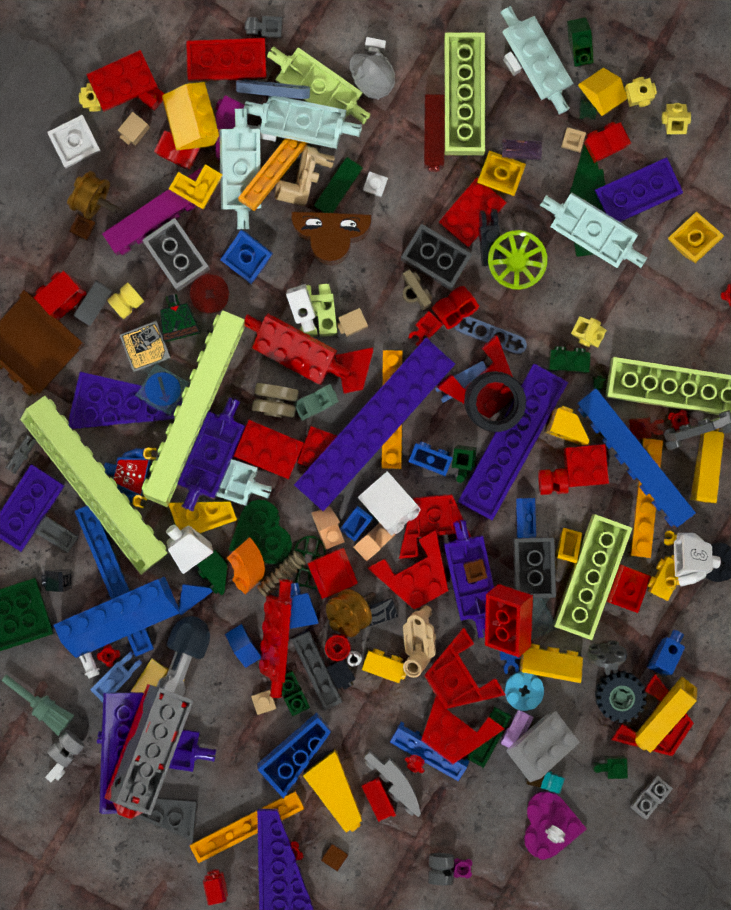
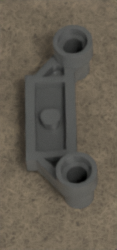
(674, 438)

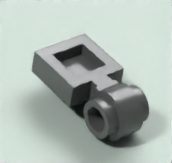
(270, 26)

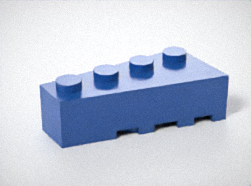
(291, 756)

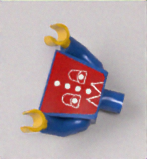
(131, 473)

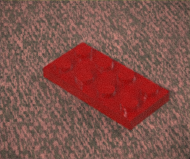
(226, 59)

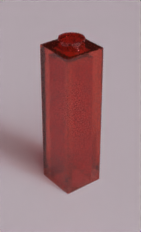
(434, 131)

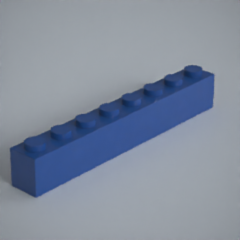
(636, 458)

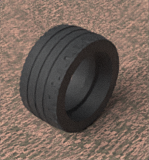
(518, 405)

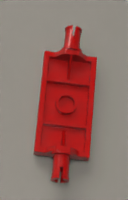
(295, 349)
(276, 637)

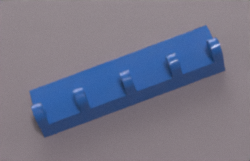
(411, 743)

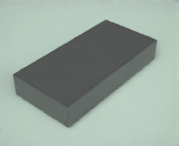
(56, 534)

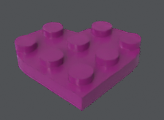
(546, 810)

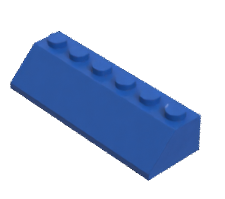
(117, 618)

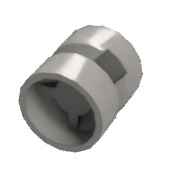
(70, 743)

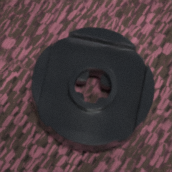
(724, 571)

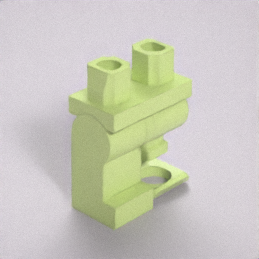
(324, 310)

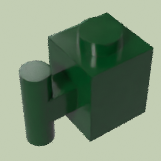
(463, 460)
(614, 767)

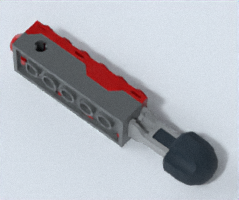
(157, 726)

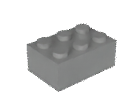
(176, 254)
(542, 746)

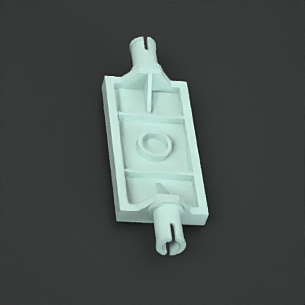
(537, 58)
(303, 121)
(238, 164)
(594, 230)
(240, 483)

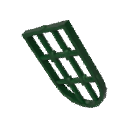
(303, 553)

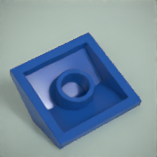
(246, 256)

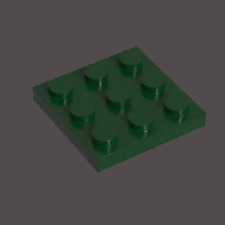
(23, 614)

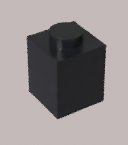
(341, 674)

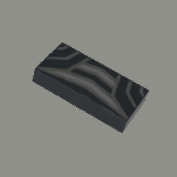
(382, 611)

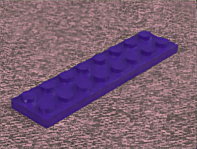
(511, 447)

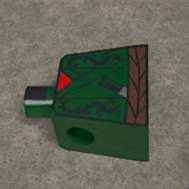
(177, 320)

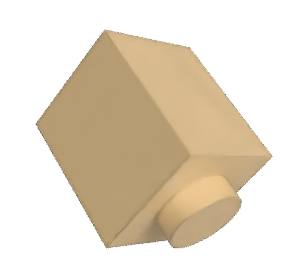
(133, 129)
(352, 322)

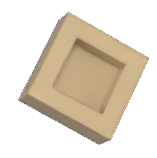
(573, 140)
(263, 702)

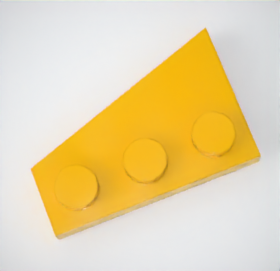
(205, 515)

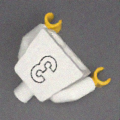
(691, 558)

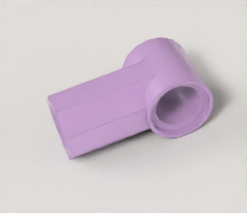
(517, 728)

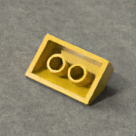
(191, 116)
(566, 426)
(552, 663)

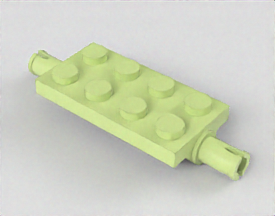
(325, 85)

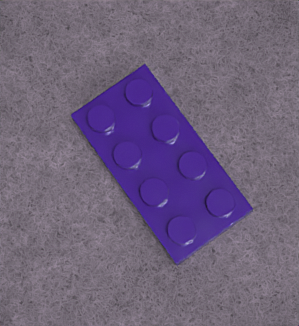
(639, 191)
(28, 506)

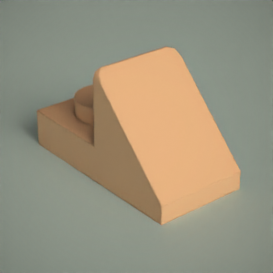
(328, 527)
(373, 542)

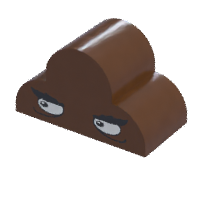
(331, 233)

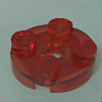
(198, 293)

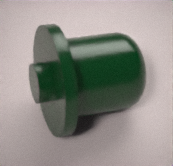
(598, 382)

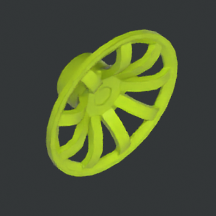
(517, 259)

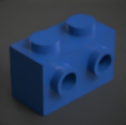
(430, 459)

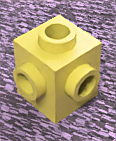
(634, 95)
(88, 99)
(676, 118)
(588, 332)

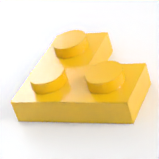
(199, 191)

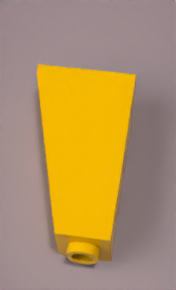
(708, 467)
(667, 714)
(333, 788)

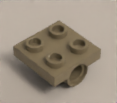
(413, 282)

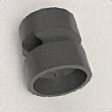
(441, 869)

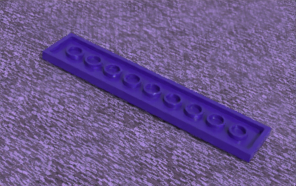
(374, 424)

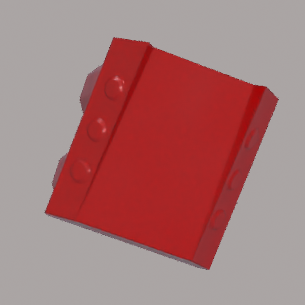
(332, 572)

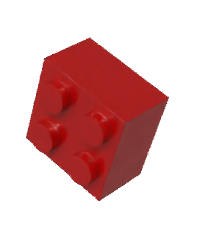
(586, 465)

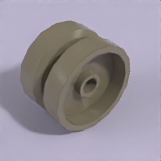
(275, 399)

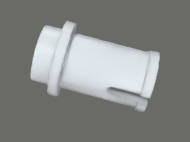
(356, 654)
(89, 665)

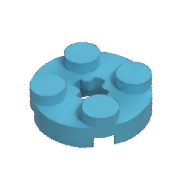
(514, 696)

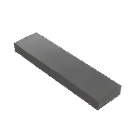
(317, 670)

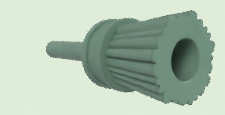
(43, 708)

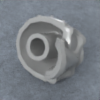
(372, 74)

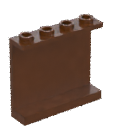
(34, 345)

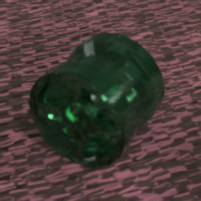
(587, 110)

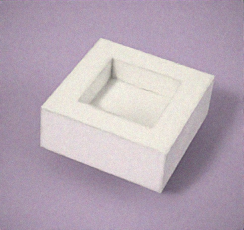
(375, 45)
(512, 63)
(375, 184)
(56, 773)

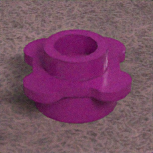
(467, 868)

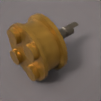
(91, 195)
(349, 612)

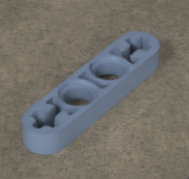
(273, 89)
(491, 331)

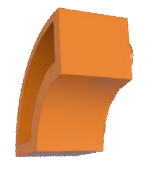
(247, 566)

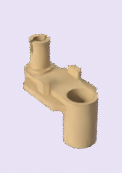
(299, 192)
(418, 641)

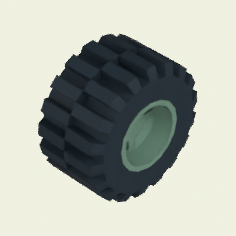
(620, 696)

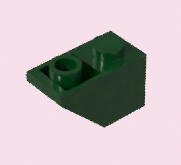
(580, 41)
(216, 570)

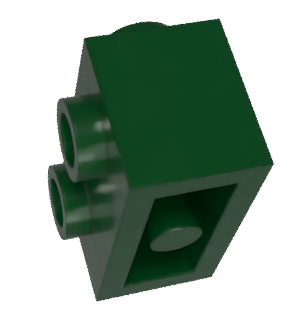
(569, 361)

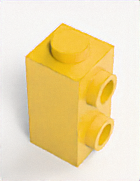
(657, 584)
(384, 666)

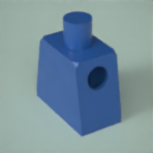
(301, 608)
(662, 660)

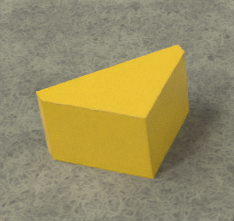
(569, 545)

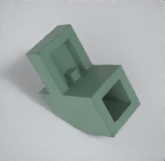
(316, 402)

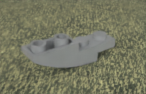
(400, 787)

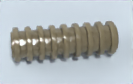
(283, 572)

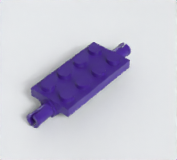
(211, 455)
(471, 596)
(186, 751)

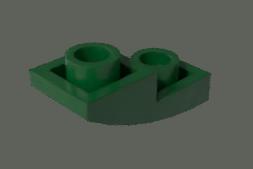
(294, 695)

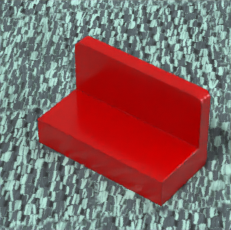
(378, 799)

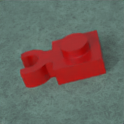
(428, 326)

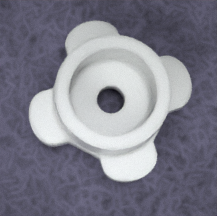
(555, 834)

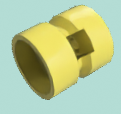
(125, 300)

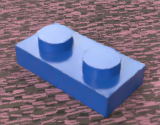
(526, 518)

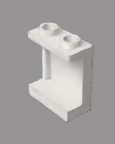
(389, 503)

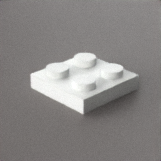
(74, 141)

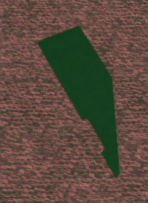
(585, 182)

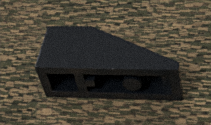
(57, 580)

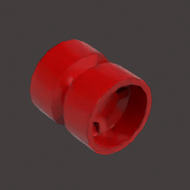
(553, 481)
(337, 647)

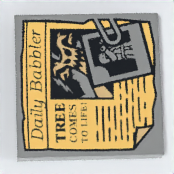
(145, 346)

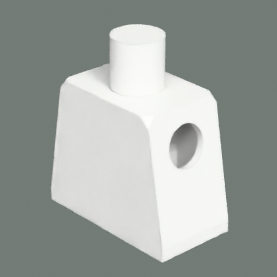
(300, 298)
(187, 547)

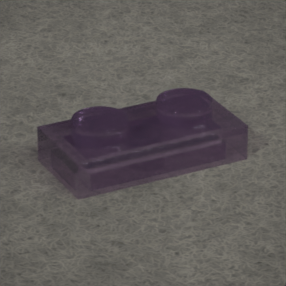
(521, 149)

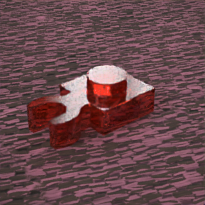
(643, 427)

